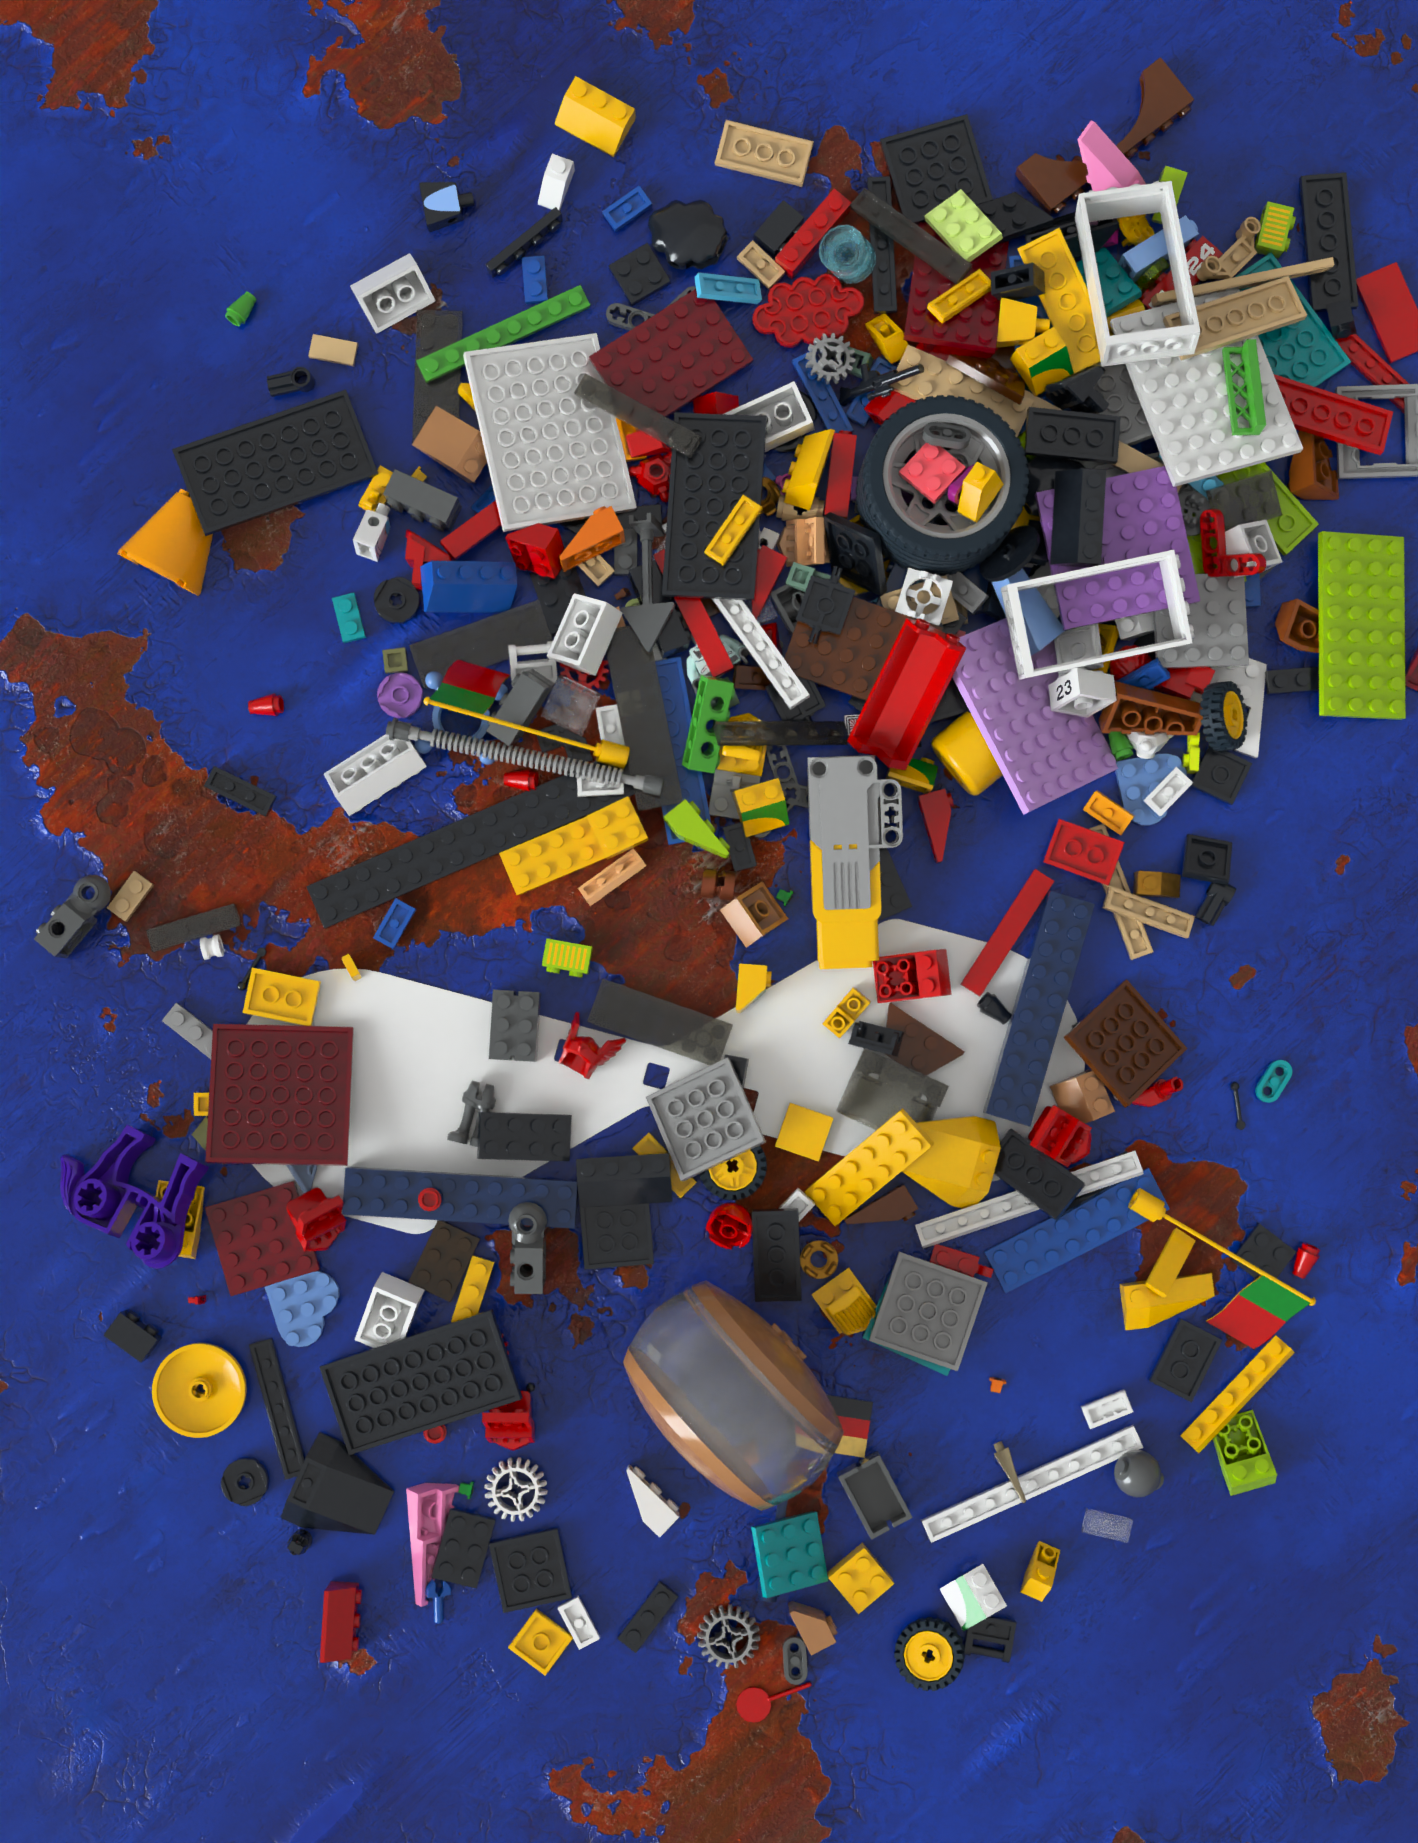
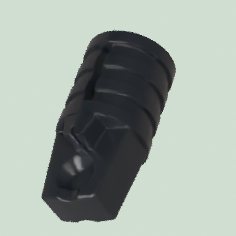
(299, 1543)

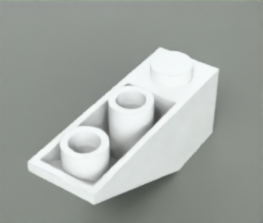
(653, 1507)

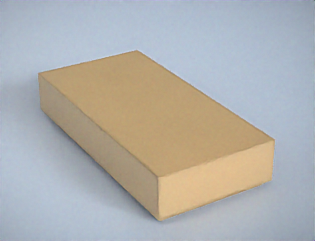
(333, 350)

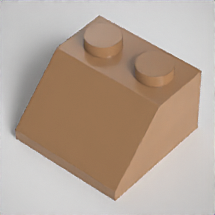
(754, 914)
(1083, 1096)
(814, 1627)

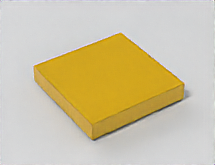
(804, 1132)
(540, 1642)

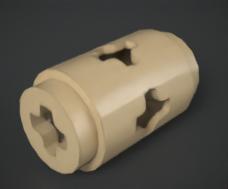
(787, 511)

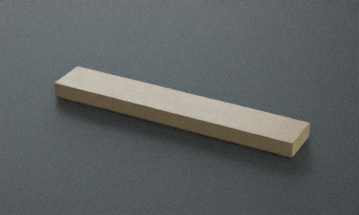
(1132, 931)

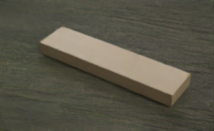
(1148, 912)

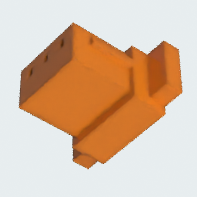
(996, 1384)

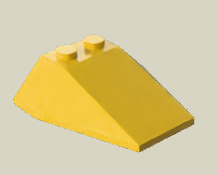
(959, 1161)

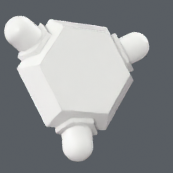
(1148, 744)

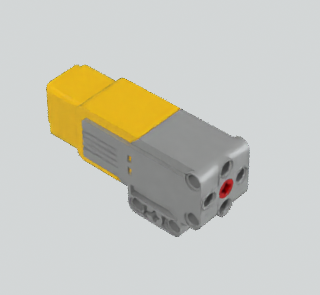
(845, 855)

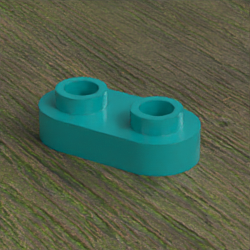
(1273, 1081)

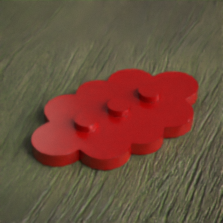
(808, 310)

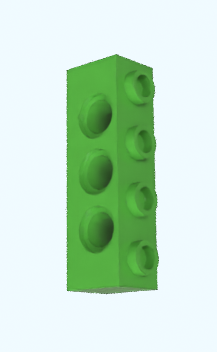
(708, 689)

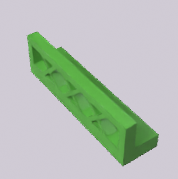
(1252, 385)

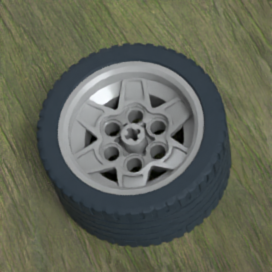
(906, 530)

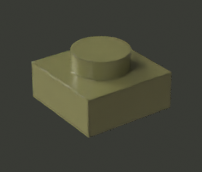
(395, 660)

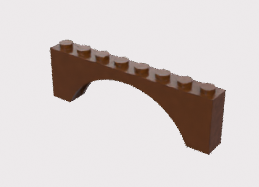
(1162, 101)

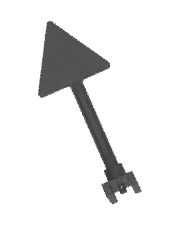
(649, 618)

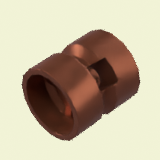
(709, 884)

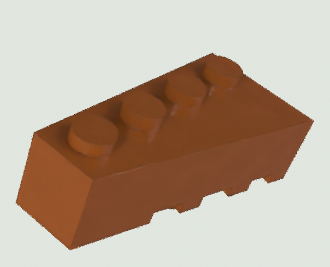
(1150, 712)

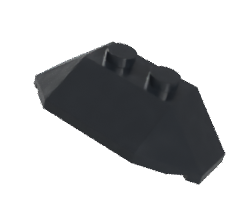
(1100, 232)

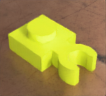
(1191, 758)

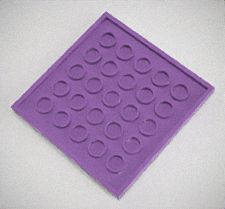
(1139, 520)

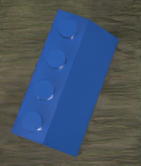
(468, 586)

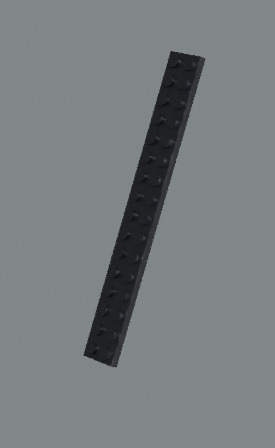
(455, 847)

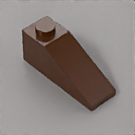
(891, 1206)

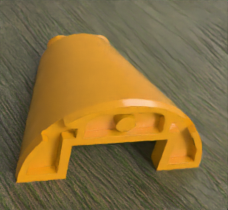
(172, 544)

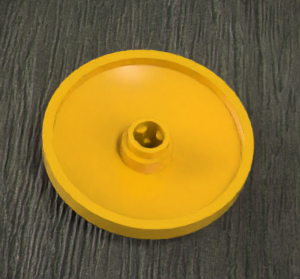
(178, 1396)

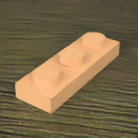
(612, 877)

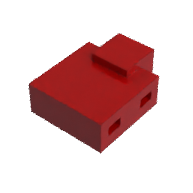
(1186, 681)

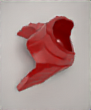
(584, 1054)

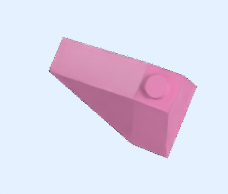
(1105, 162)

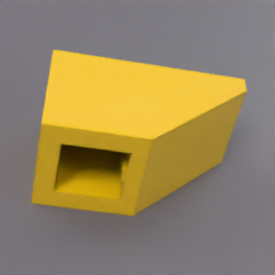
(1040, 1571)

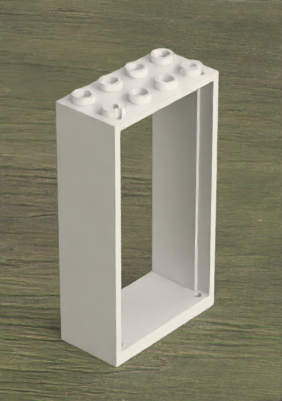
(1131, 202)
(1173, 586)

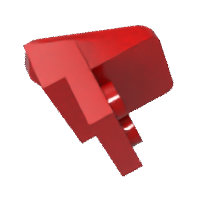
(419, 553)
(1061, 1136)
(316, 1219)
(510, 1424)

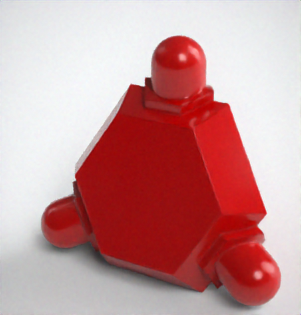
(654, 474)

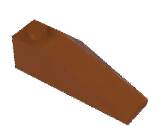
(1311, 470)
(1298, 625)

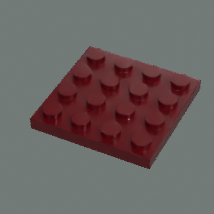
(259, 1239)

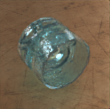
(843, 244)

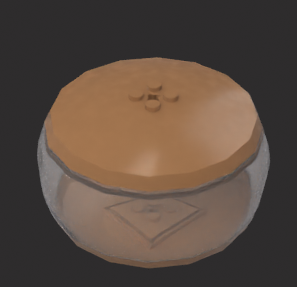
(733, 1396)

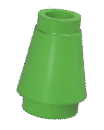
(239, 310)
(1120, 745)

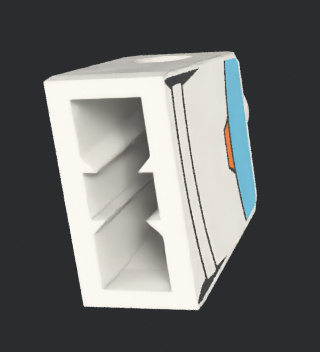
(372, 532)

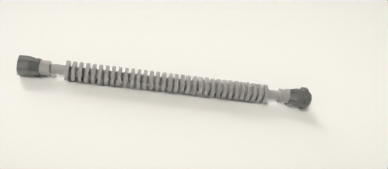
(405, 731)

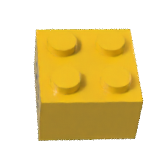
(617, 827)
(860, 1578)

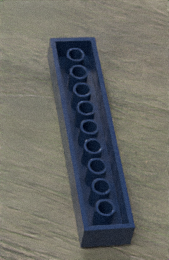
(1038, 1008)
(464, 1196)

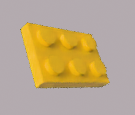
(281, 997)

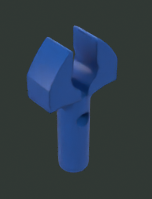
(438, 1598)

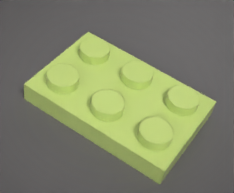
(963, 226)

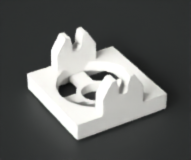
(915, 575)

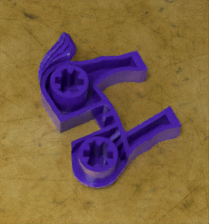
(108, 1201)

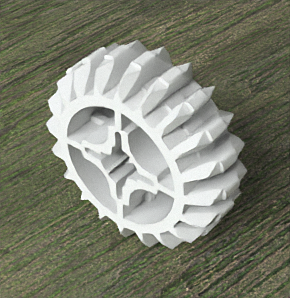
(525, 1487)

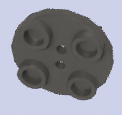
(1195, 504)

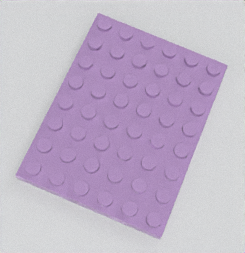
(1035, 748)

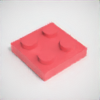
(932, 471)

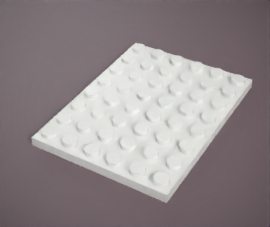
(1191, 408)
(543, 444)

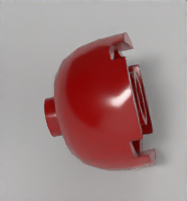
(730, 1225)

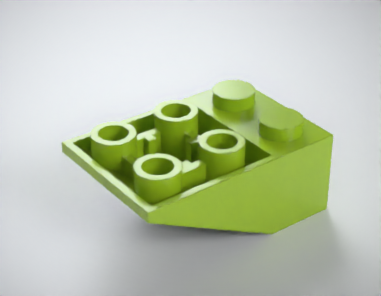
(689, 827)
(1244, 1454)

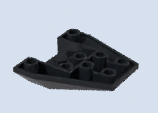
(336, 1491)

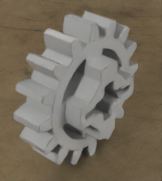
(824, 351)

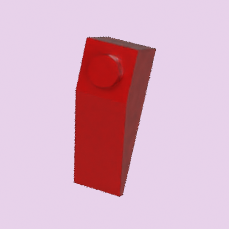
(768, 571)
(936, 814)

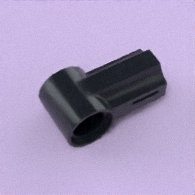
(288, 382)
(1217, 897)

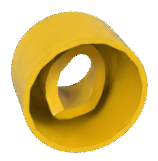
(966, 755)

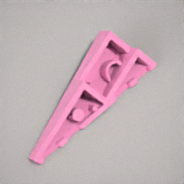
(427, 1518)

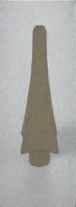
(1005, 1460)

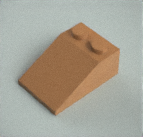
(452, 444)

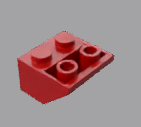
(537, 549)

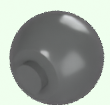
(1138, 1473)

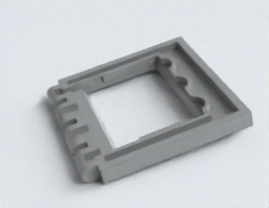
(1349, 457)

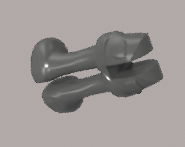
(471, 1102)

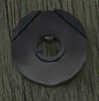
(395, 587)
(250, 1469)

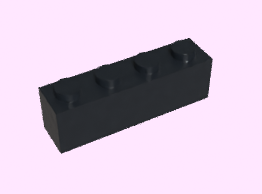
(673, 636)

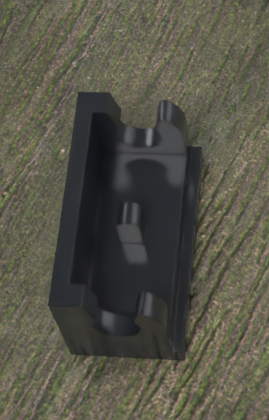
(876, 1038)

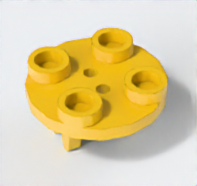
(1135, 229)

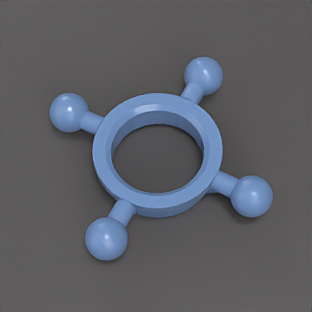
(433, 681)

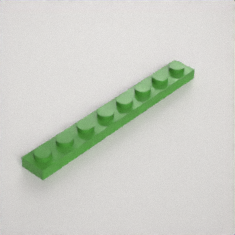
(505, 332)

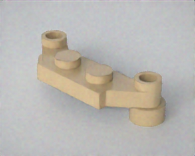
(1235, 256)

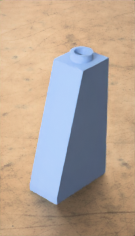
(1147, 253)
(1038, 618)

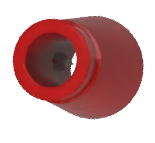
(267, 705)
(522, 779)
(1305, 1259)

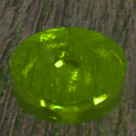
(1152, 274)

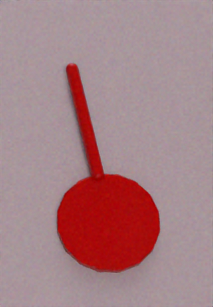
(755, 1704)

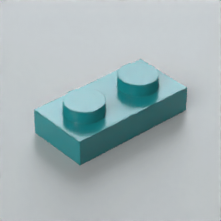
(348, 617)

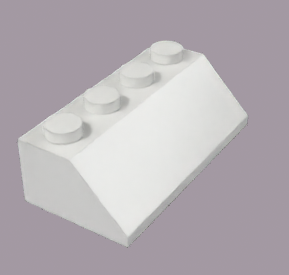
(373, 772)

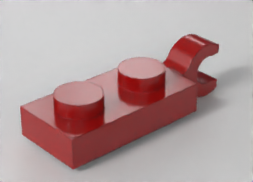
(959, 1261)

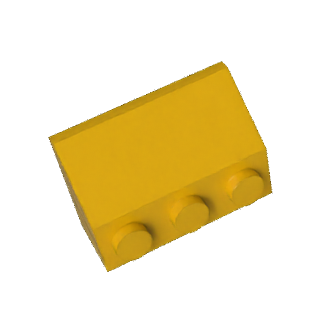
(595, 116)
(807, 469)

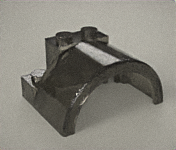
(896, 1087)

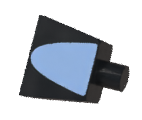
(443, 204)

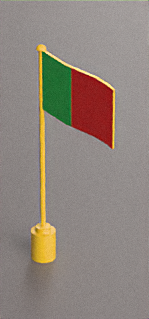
(472, 691)
(1258, 1308)

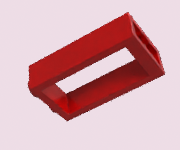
(840, 473)

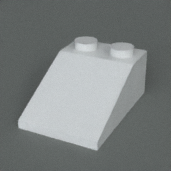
(389, 1311)

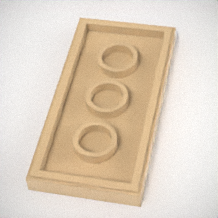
(764, 153)

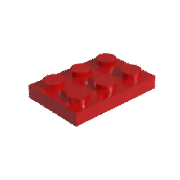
(1084, 852)

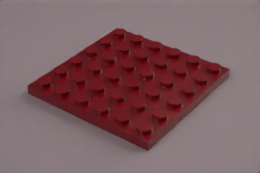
(279, 1095)

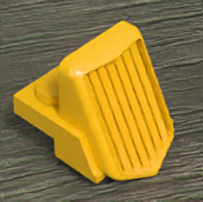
(743, 758)
(846, 1303)

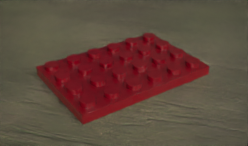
(971, 328)
(673, 355)

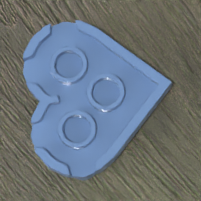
(1138, 779)
(301, 1306)

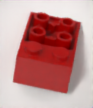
(912, 976)

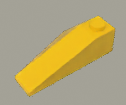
(1146, 1308)

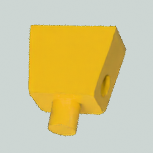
(1018, 323)

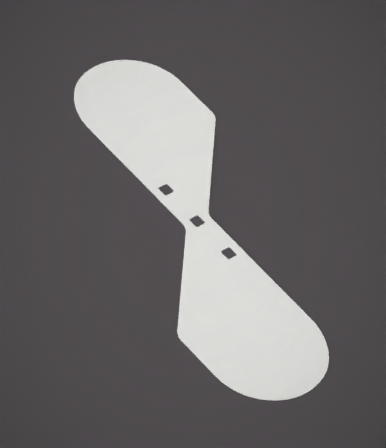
(427, 1044)

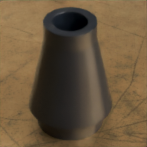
(992, 1007)

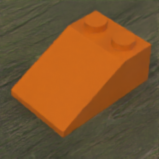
(595, 537)

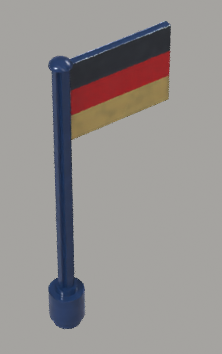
(855, 1421)

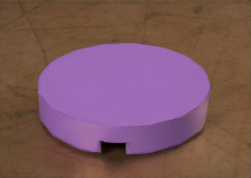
(400, 695)

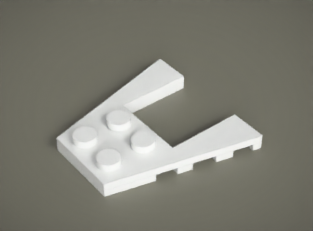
(1251, 682)

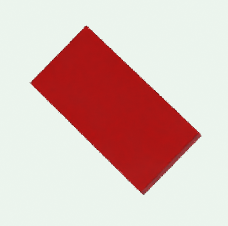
(1390, 311)

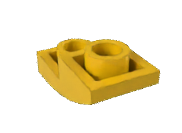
(846, 1012)

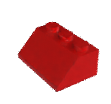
(340, 1621)

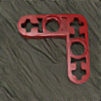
(1222, 560)

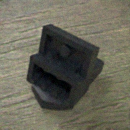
(1078, 392)

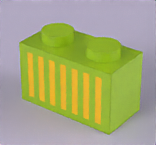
(1275, 224)
(567, 956)

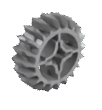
(718, 1639)

